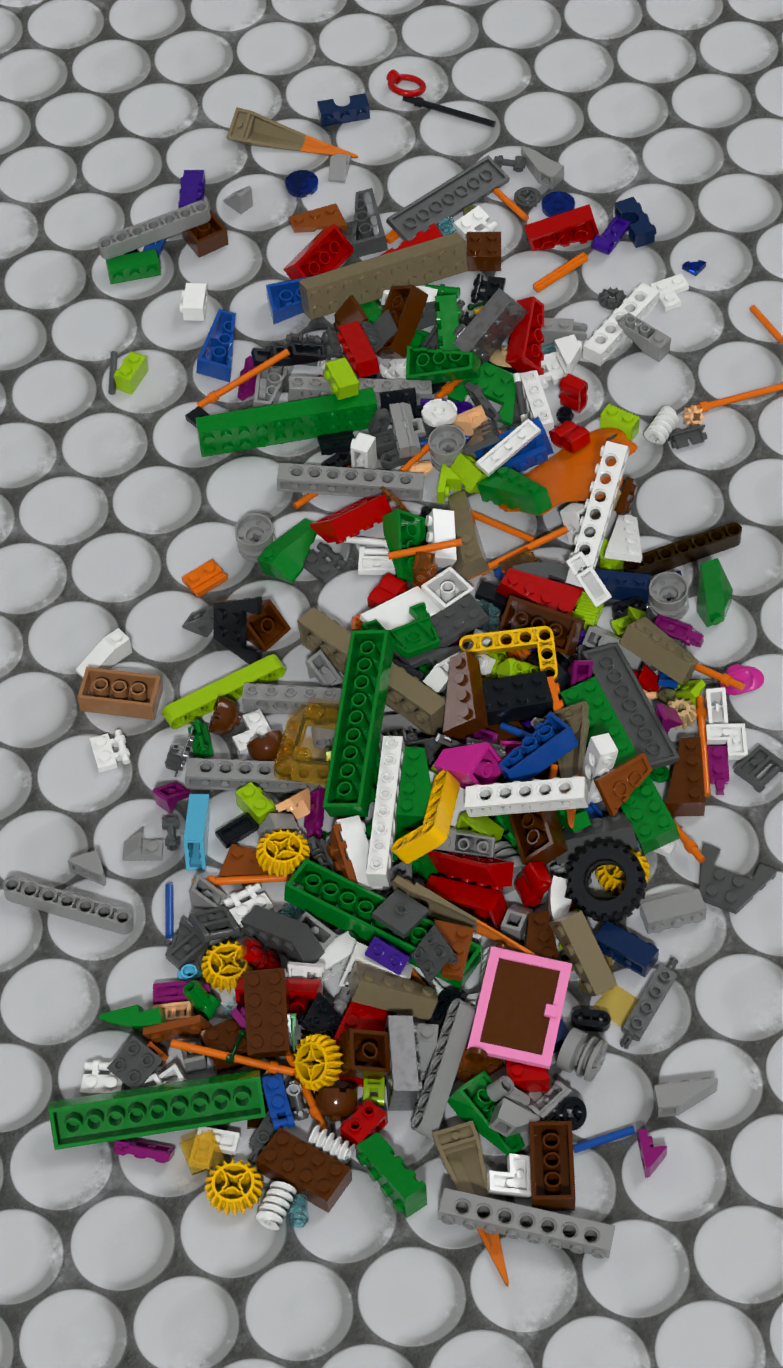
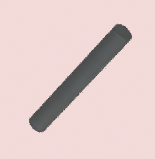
(113, 367)

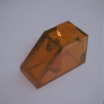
(468, 1070)

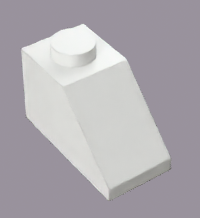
(569, 351)

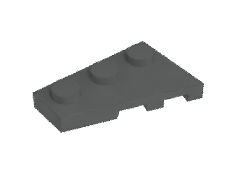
(484, 436)

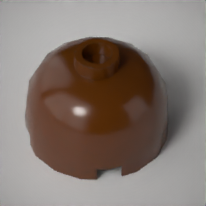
(224, 716)
(265, 748)
(336, 1103)

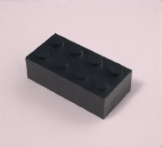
(517, 697)

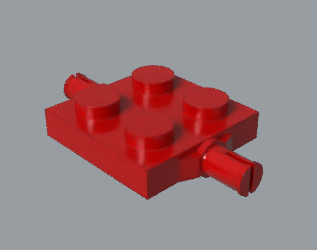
(258, 956)

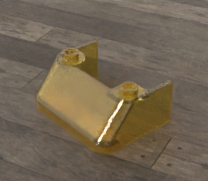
(295, 761)

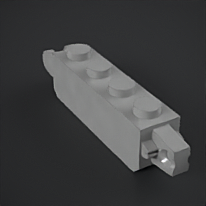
(558, 327)

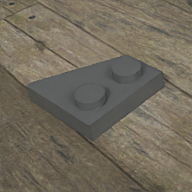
(476, 394)
(184, 945)

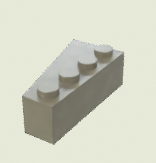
(583, 952)

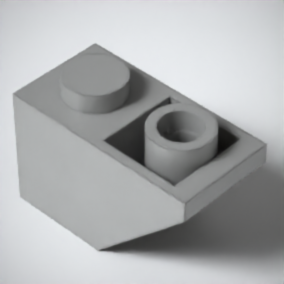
(515, 922)
(511, 1118)

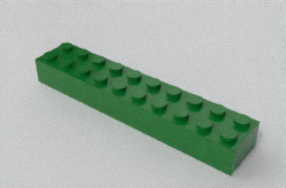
(284, 422)
(359, 723)
(645, 807)
(351, 908)
(156, 1109)

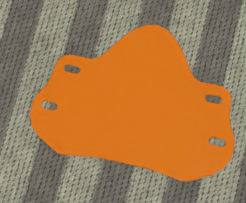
(571, 474)

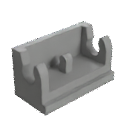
(548, 1104)

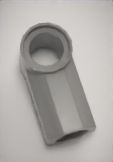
(505, 1088)

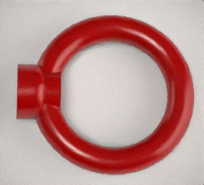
(394, 77)

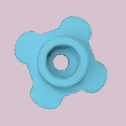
(189, 969)

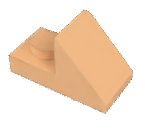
(470, 419)
(297, 804)

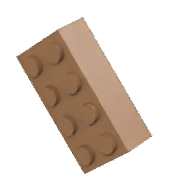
(120, 693)

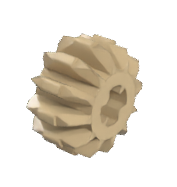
(685, 710)

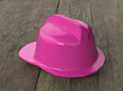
(748, 675)

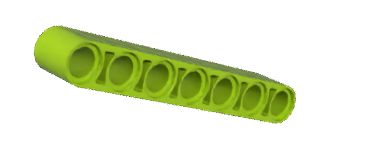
(203, 700)

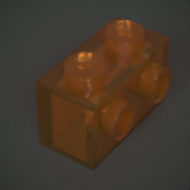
(424, 568)

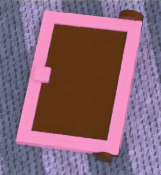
(519, 1008)

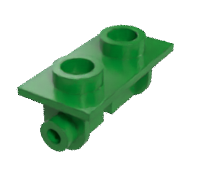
(201, 744)

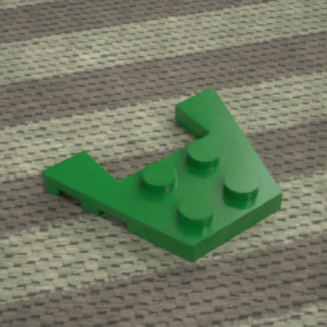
(497, 387)
(413, 637)

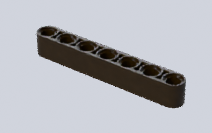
(687, 550)

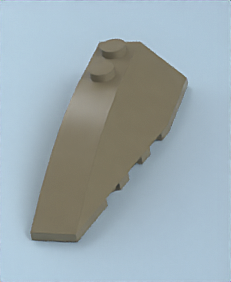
(471, 555)

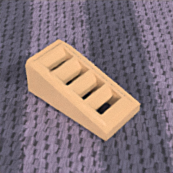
(174, 1008)

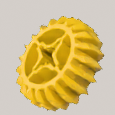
(281, 848)
(617, 881)
(227, 959)
(317, 1049)
(236, 1176)

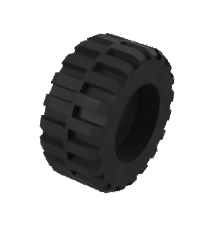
(606, 855)

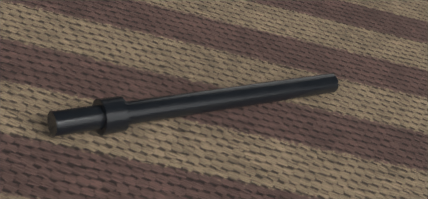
(420, 102)

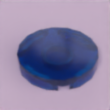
(301, 183)
(557, 203)

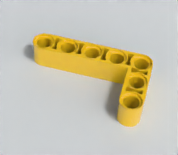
(516, 644)
(435, 823)

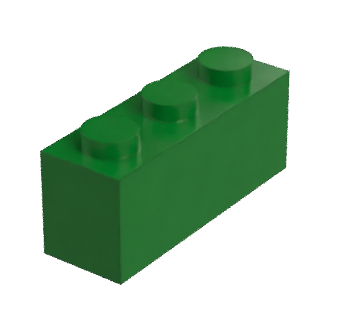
(133, 266)

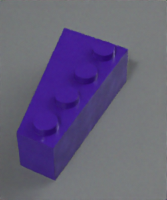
(191, 187)

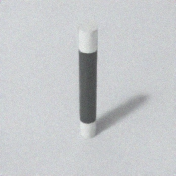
(520, 397)

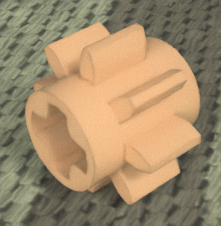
(693, 419)

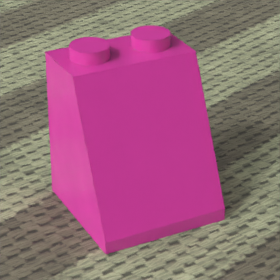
(470, 764)

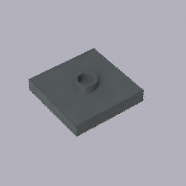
(400, 913)

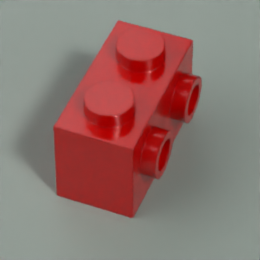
(363, 1123)

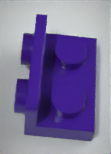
(388, 955)

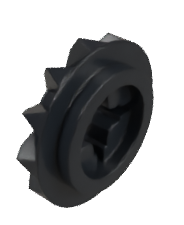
(579, 1111)

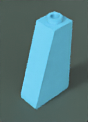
(197, 832)

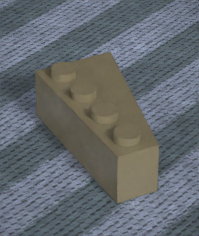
(659, 650)
(390, 992)

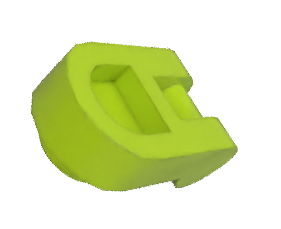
(374, 1085)

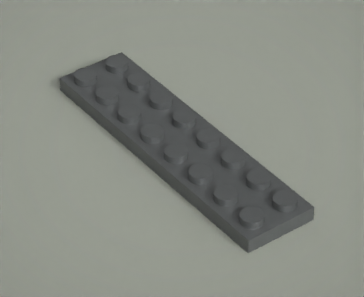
(448, 198)
(631, 705)

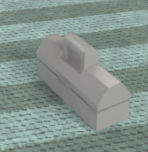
(404, 434)

